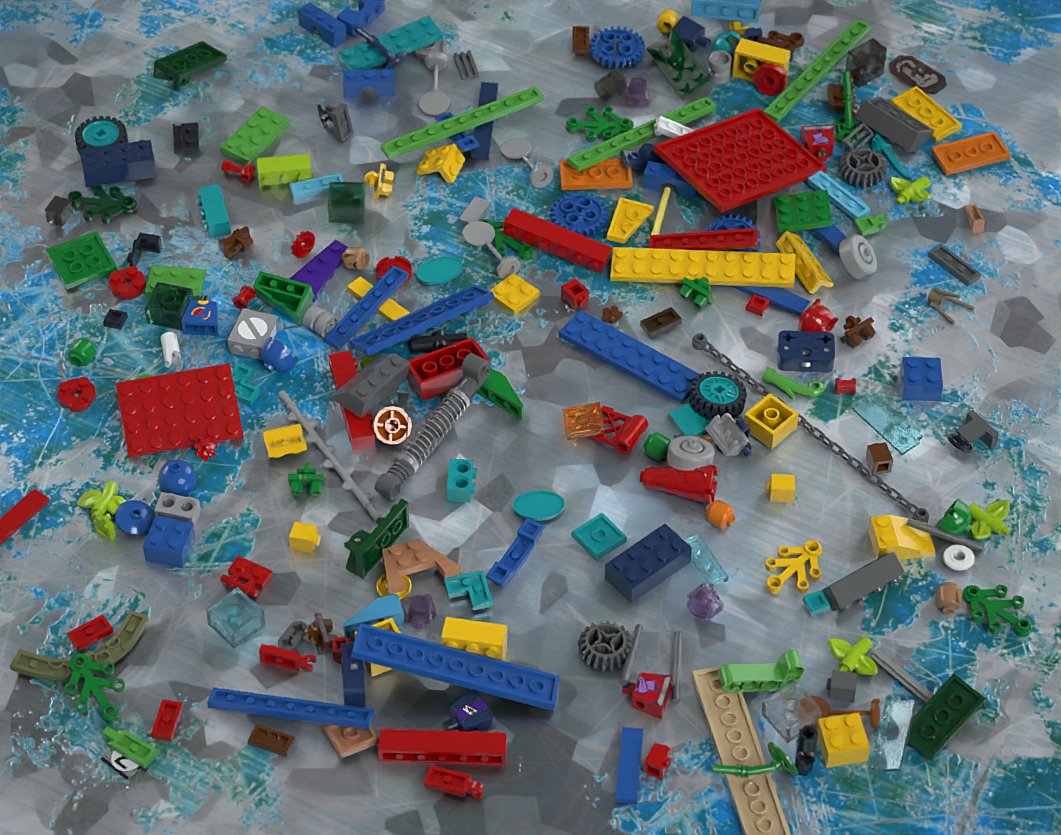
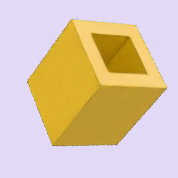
(781, 488)
(304, 537)

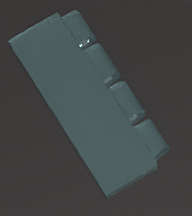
(887, 423)
(893, 736)

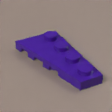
(321, 268)

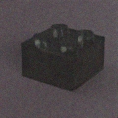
(866, 62)

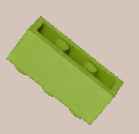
(284, 169)

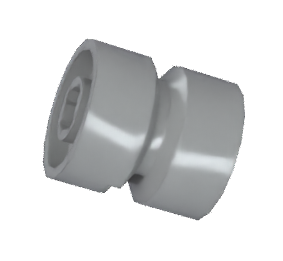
(719, 66)
(319, 320)

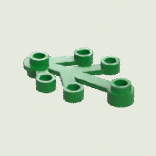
(601, 124)
(525, 250)
(996, 608)
(92, 684)

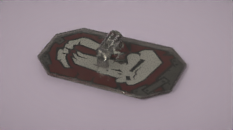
(917, 74)

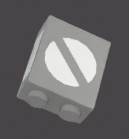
(251, 333)

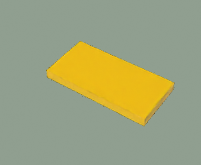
(927, 111)

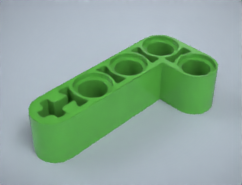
(761, 675)

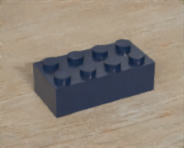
(118, 163)
(648, 563)

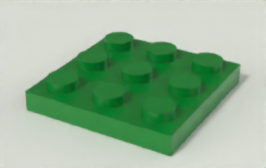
(803, 211)
(81, 260)

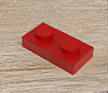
(90, 632)
(167, 720)

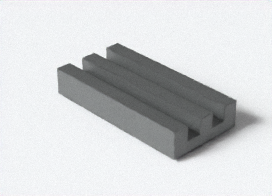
(463, 56)
(866, 130)

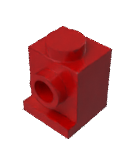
(577, 296)
(657, 761)

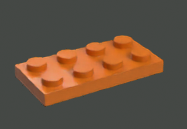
(970, 153)
(604, 175)

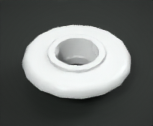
(960, 551)

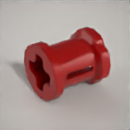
(245, 295)
(851, 389)
(336, 645)

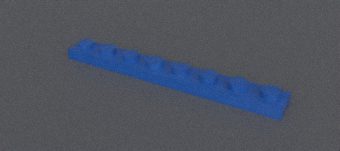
(291, 708)

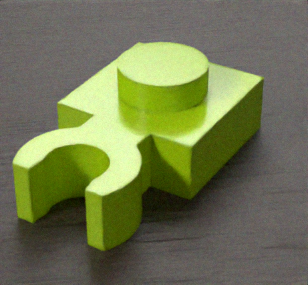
(104, 526)

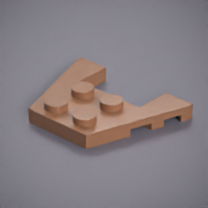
(412, 558)

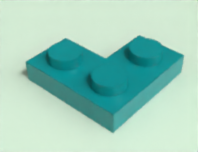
(244, 392)
(470, 584)

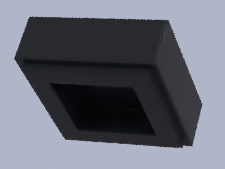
(115, 319)

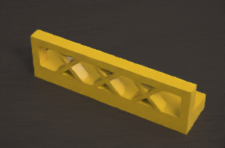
(806, 265)

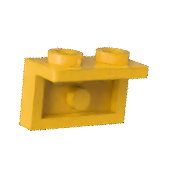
(284, 441)

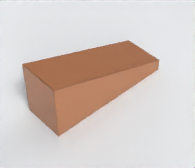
(975, 218)

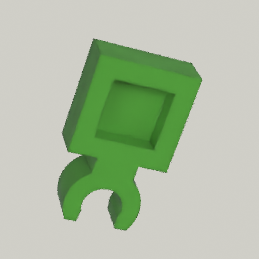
(869, 225)

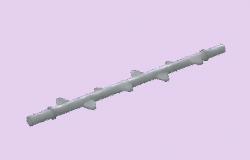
(331, 461)

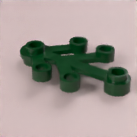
(125, 203)

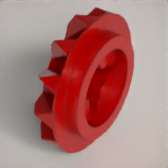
(302, 251)

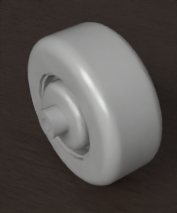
(857, 256)
(690, 453)

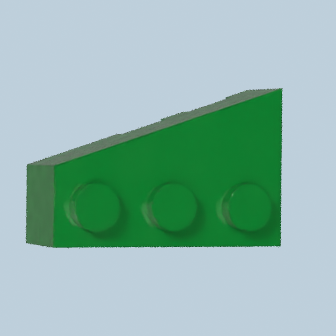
(284, 295)

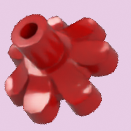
(205, 448)

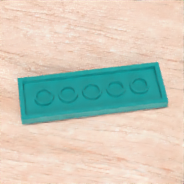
(403, 39)

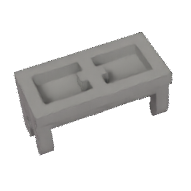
(727, 435)

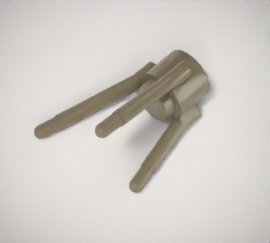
(939, 297)

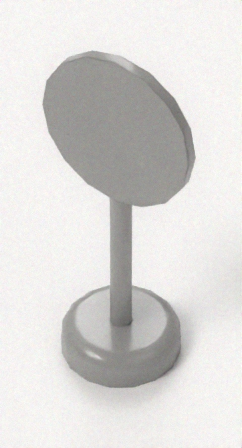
(435, 102)
(520, 148)
(481, 234)

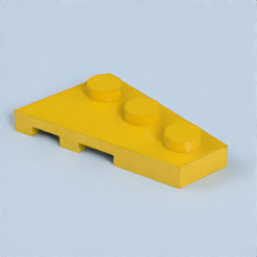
(627, 219)

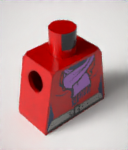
(818, 140)
(650, 693)

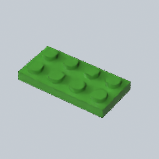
(255, 135)

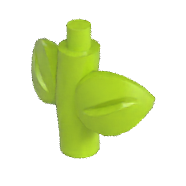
(910, 191)
(105, 501)
(990, 519)
(853, 656)

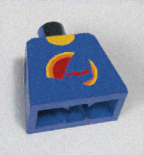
(201, 317)

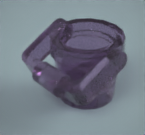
(636, 93)
(703, 600)
(420, 612)

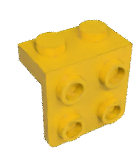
(444, 159)

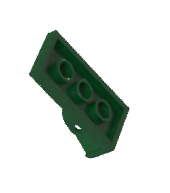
(188, 62)
(679, 65)
(368, 550)
(944, 716)

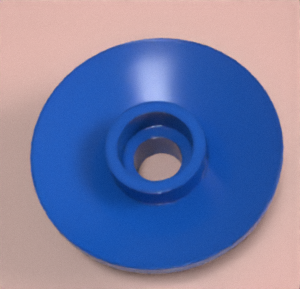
(134, 524)

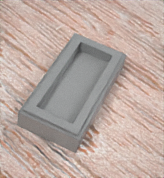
(475, 211)

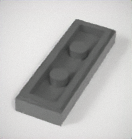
(954, 265)

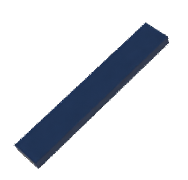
(483, 132)

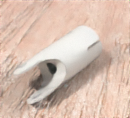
(171, 350)

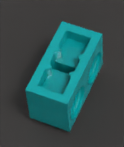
(460, 480)

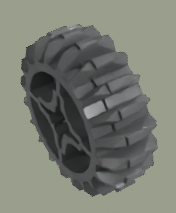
(863, 167)
(607, 639)

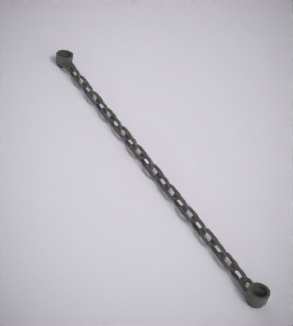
(700, 342)

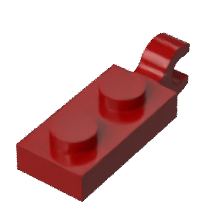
(285, 658)
(452, 782)

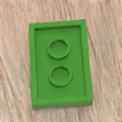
(178, 276)

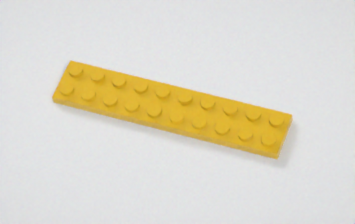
(717, 266)

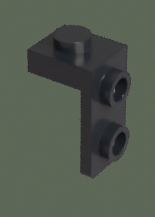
(144, 242)

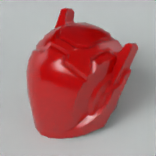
(817, 318)

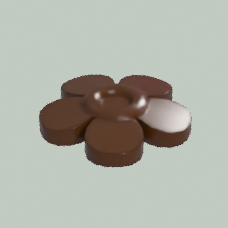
(612, 315)

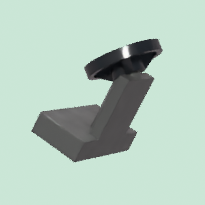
(340, 119)
(973, 429)

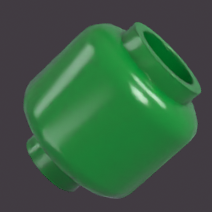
(81, 352)
(656, 446)

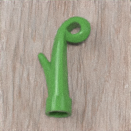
(790, 386)

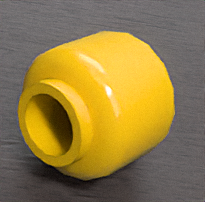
(667, 20)

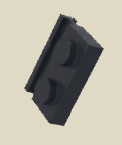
(186, 137)

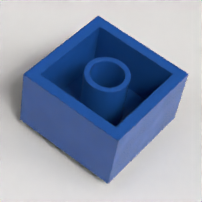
(921, 379)
(169, 541)

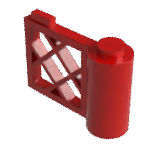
(626, 434)

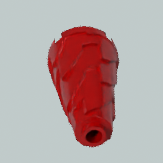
(692, 484)

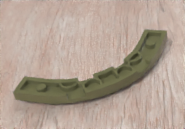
(60, 669)

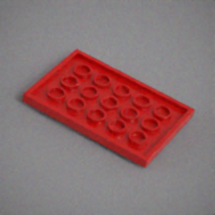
(178, 409)

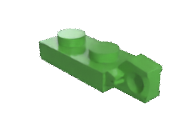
(130, 746)

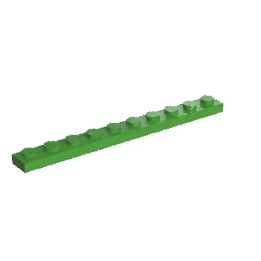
(817, 70)
(461, 122)
(638, 135)

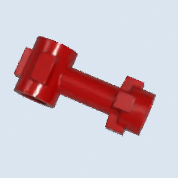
(246, 172)

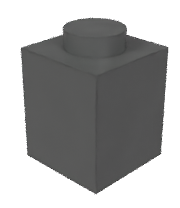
(842, 686)

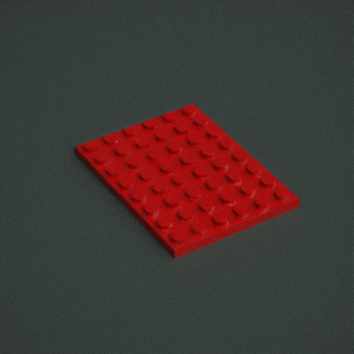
(739, 159)

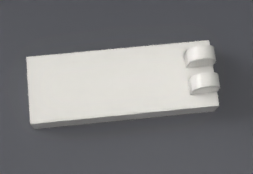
(670, 128)

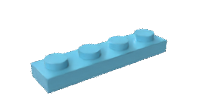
(839, 195)

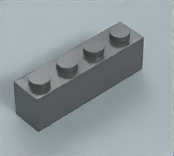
(863, 581)

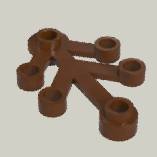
(793, 41)

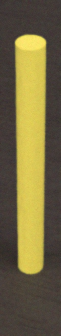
(661, 210)

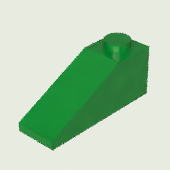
(500, 392)

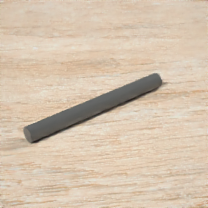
(939, 533)
(631, 655)
(677, 659)

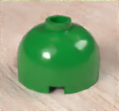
(956, 519)

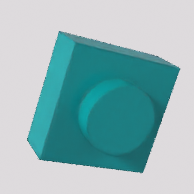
(816, 603)

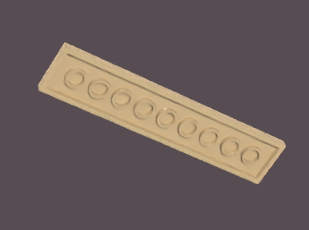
(738, 744)

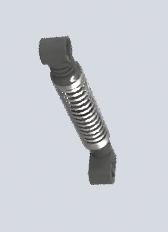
(475, 374)

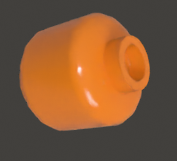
(720, 514)

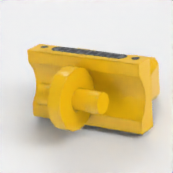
(378, 179)

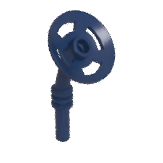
(392, 59)

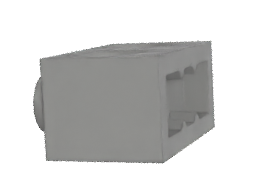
(178, 507)

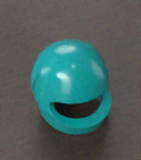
(722, 43)

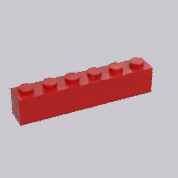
(557, 240)
(359, 429)
(442, 747)

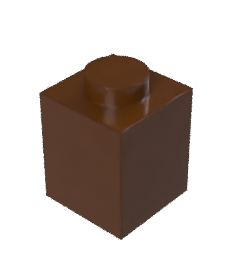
(879, 458)

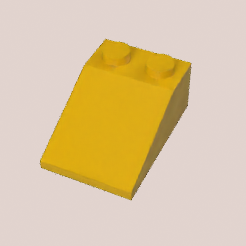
(892, 534)

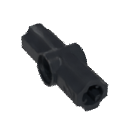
(436, 341)
(806, 749)

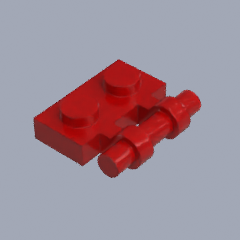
(249, 572)

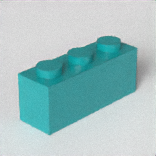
(213, 211)

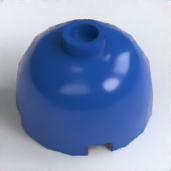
(277, 356)
(177, 478)

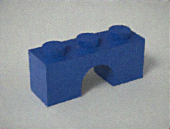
(365, 15)
(313, 17)
(356, 80)
(659, 174)

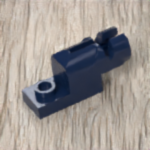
(640, 159)

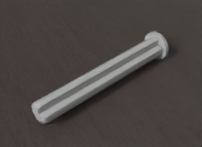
(901, 675)

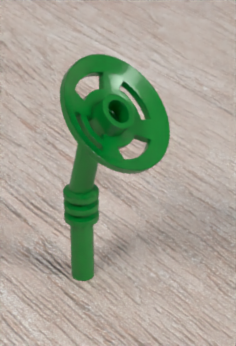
(849, 122)
(779, 762)

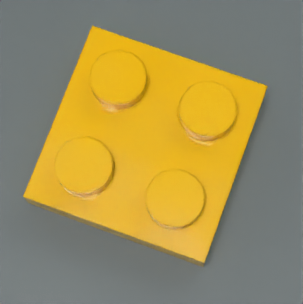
(514, 293)

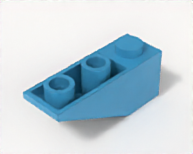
(375, 612)

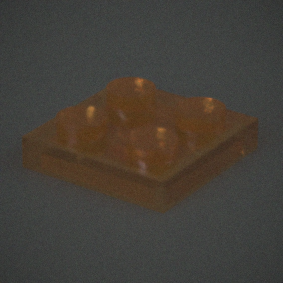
(583, 421)

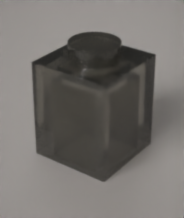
(59, 211)

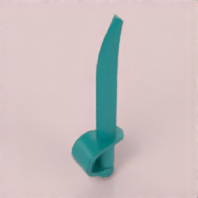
(880, 145)

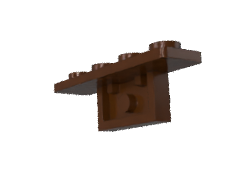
(836, 99)

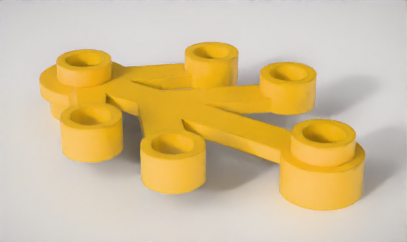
(794, 565)

